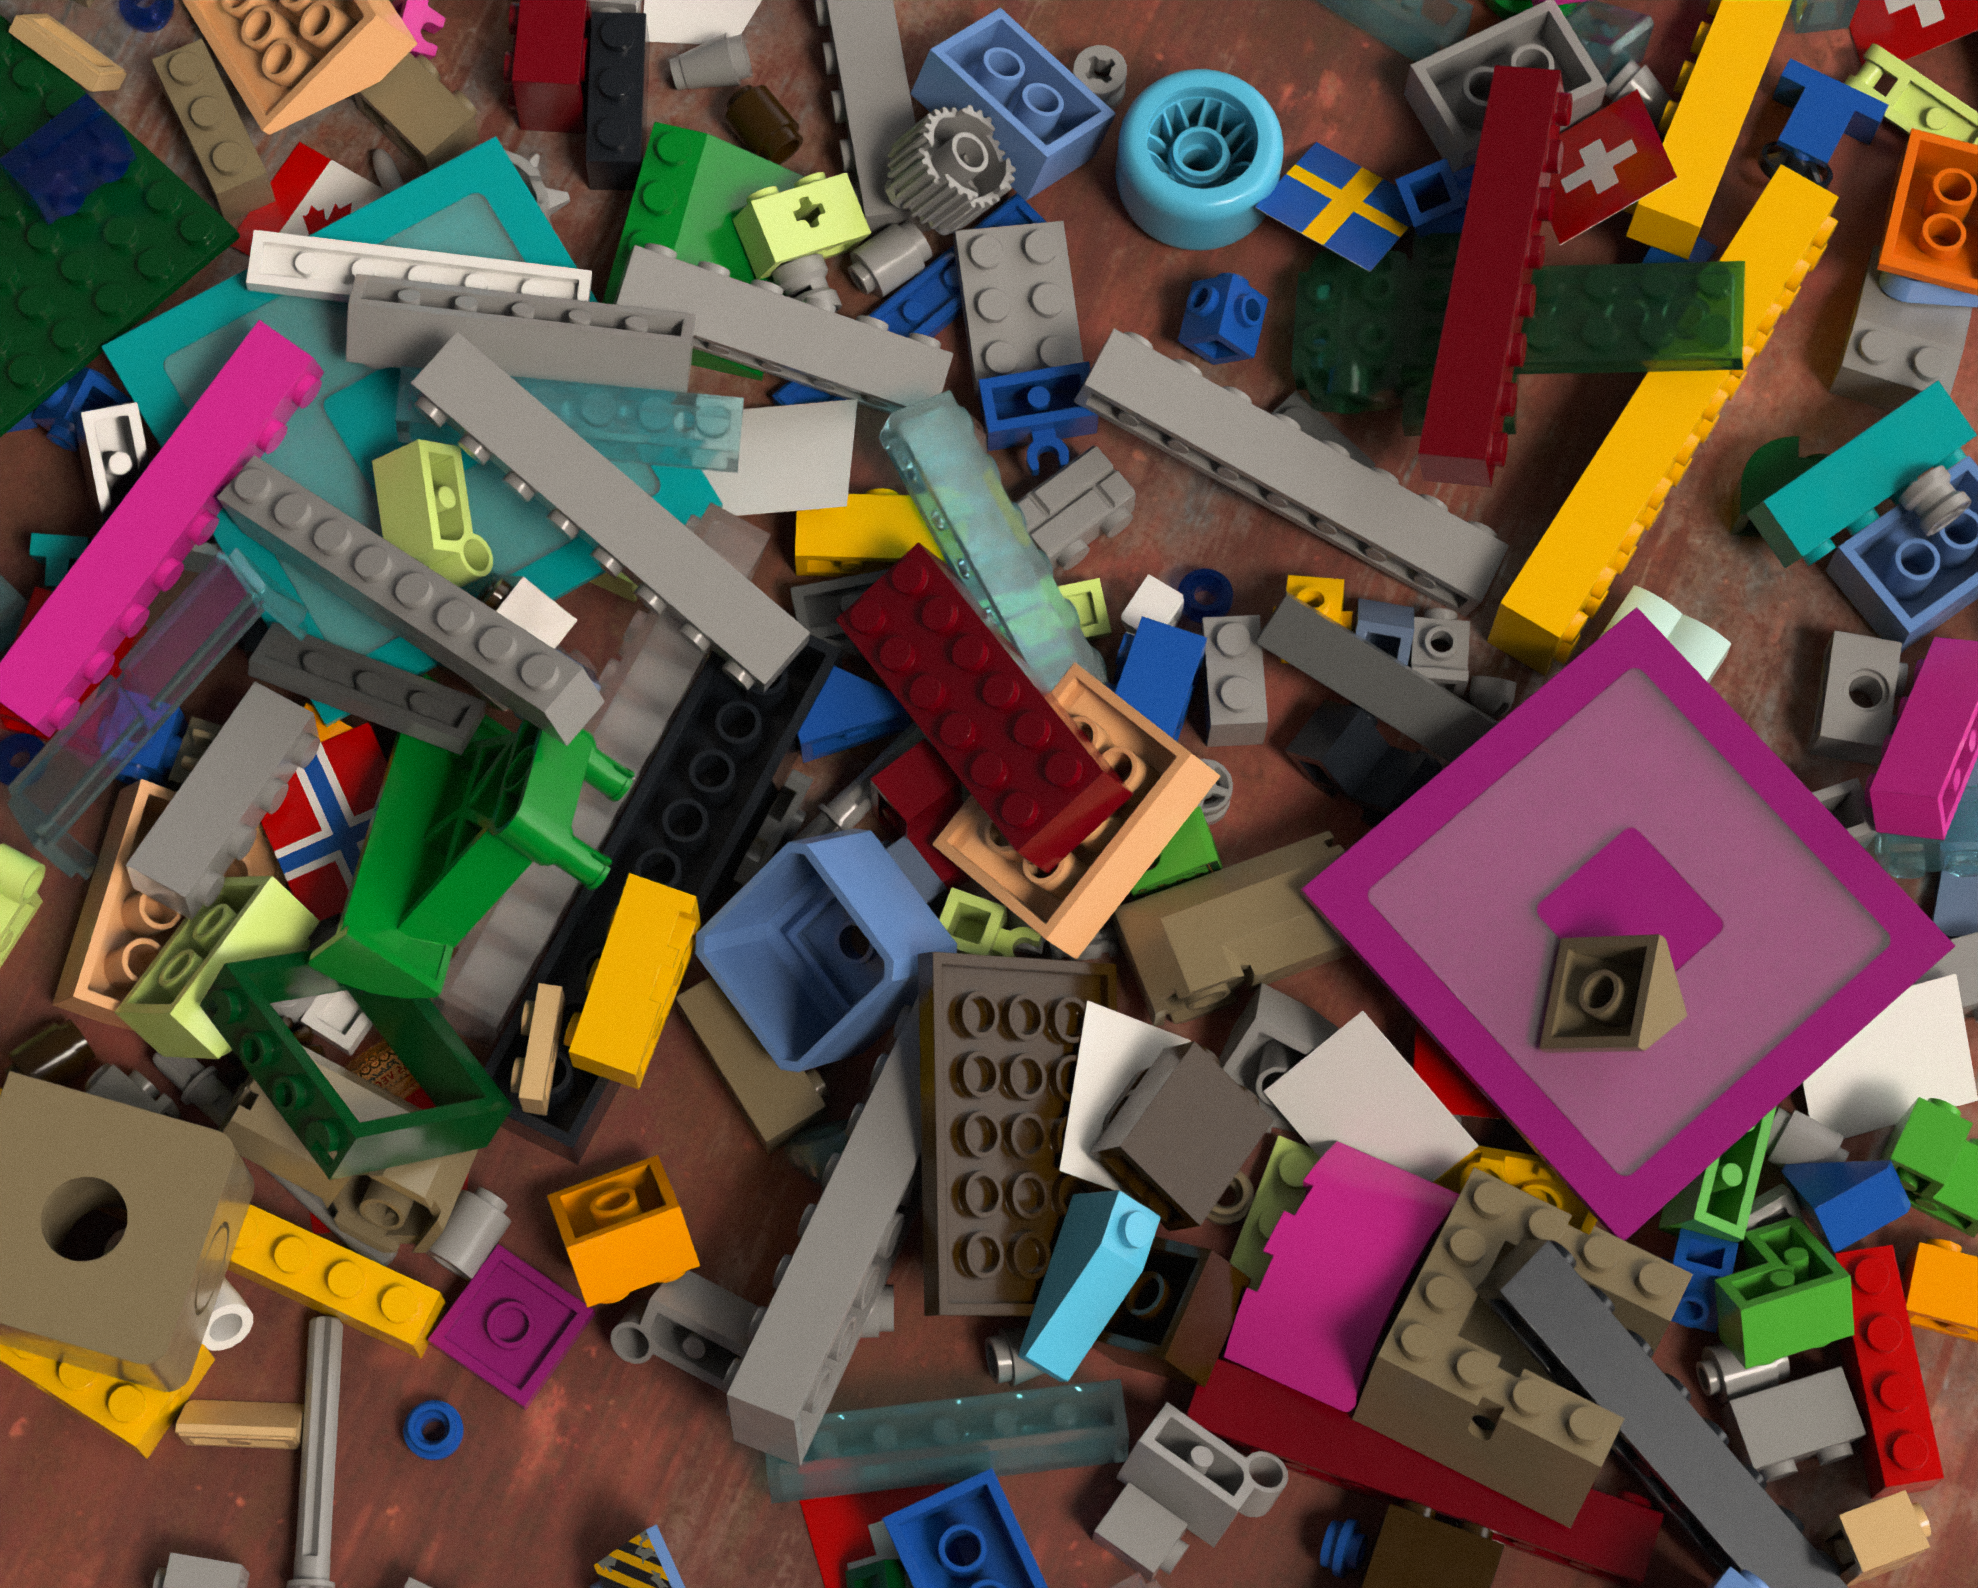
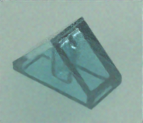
(1611, 35)

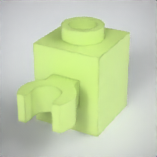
(981, 926)

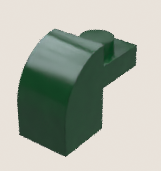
(1765, 474)

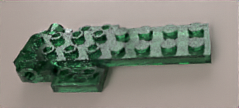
(1377, 333)

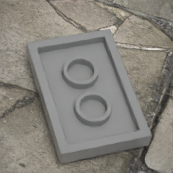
(1017, 299)

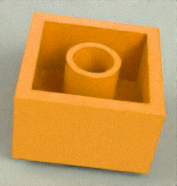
(623, 1231)

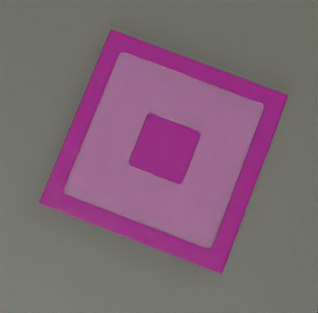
(1625, 811)

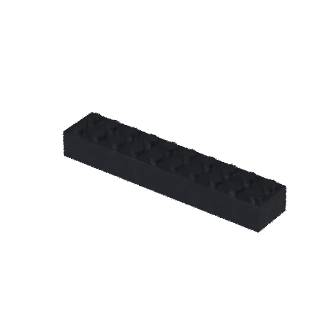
(681, 831)

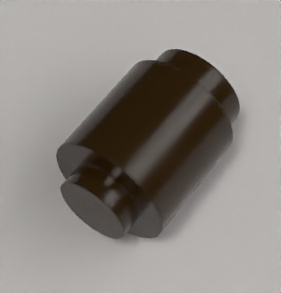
(763, 124)
(52, 1054)

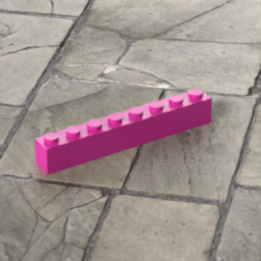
(155, 529)

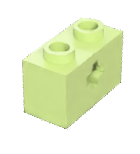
(803, 221)

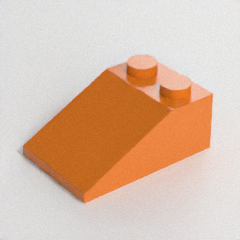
(1934, 213)

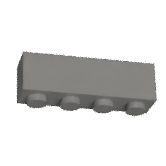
(224, 801)

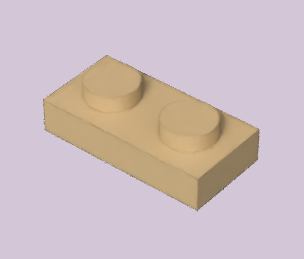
(543, 1024)

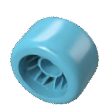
(1205, 124)

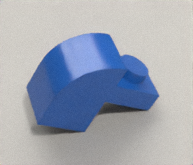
(1436, 197)

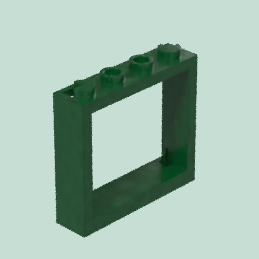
(465, 1096)

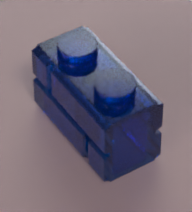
(68, 160)

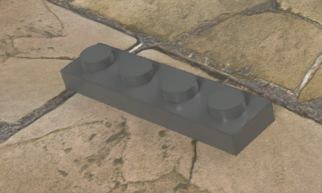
(367, 688)

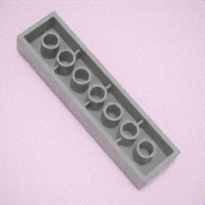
(838, 1266)

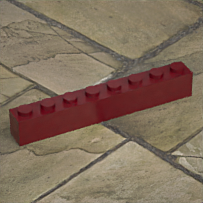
(1493, 277)
(1255, 1414)

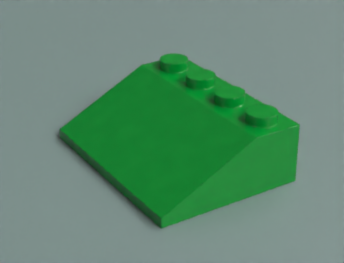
(688, 202)

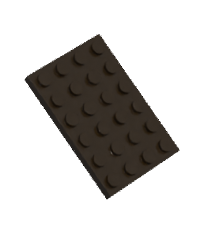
(994, 1121)

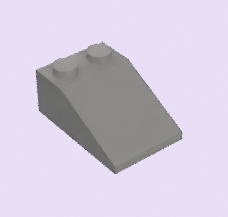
(1897, 346)

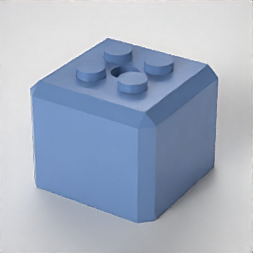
(789, 954)

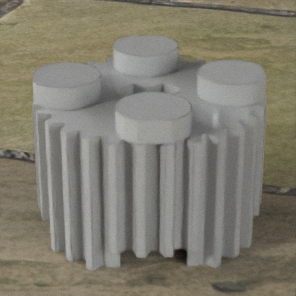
(948, 169)

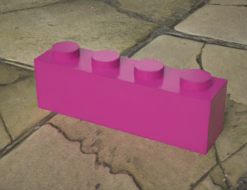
(1932, 745)

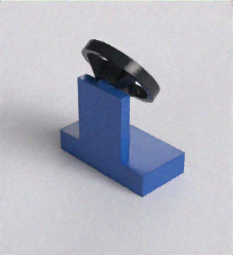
(1819, 118)

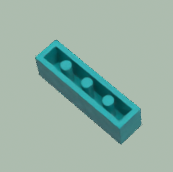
(1861, 476)

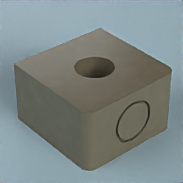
(153, 1294)

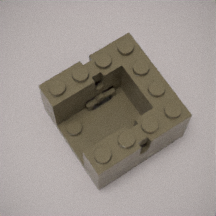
(1459, 1360)

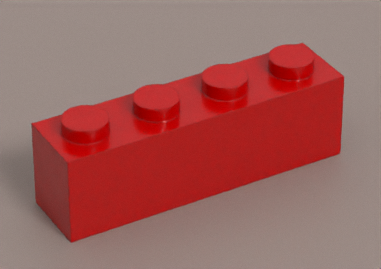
(1887, 1378)

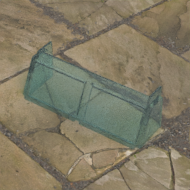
(131, 709)

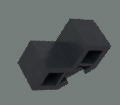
(1349, 755)

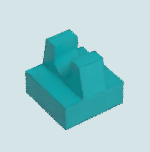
(57, 553)

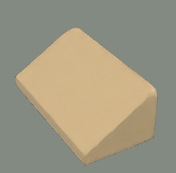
(241, 1424)

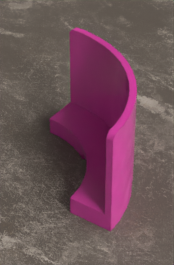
(1337, 1274)

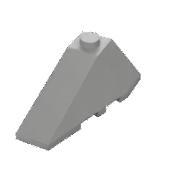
(1270, 1041)

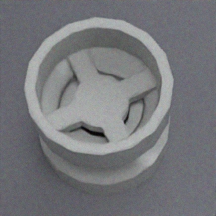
(806, 279)

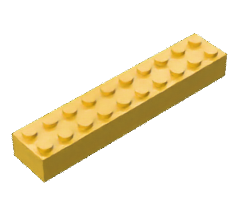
(1656, 438)

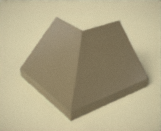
(1611, 995)

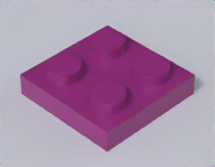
(511, 1327)

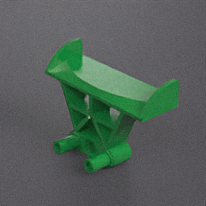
(453, 841)

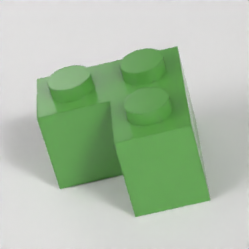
(1937, 1163)
(1786, 1298)

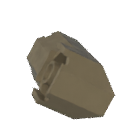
(1228, 930)
(374, 1207)

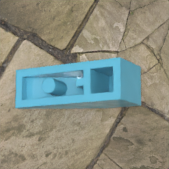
(1087, 1278)

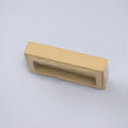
(68, 52)

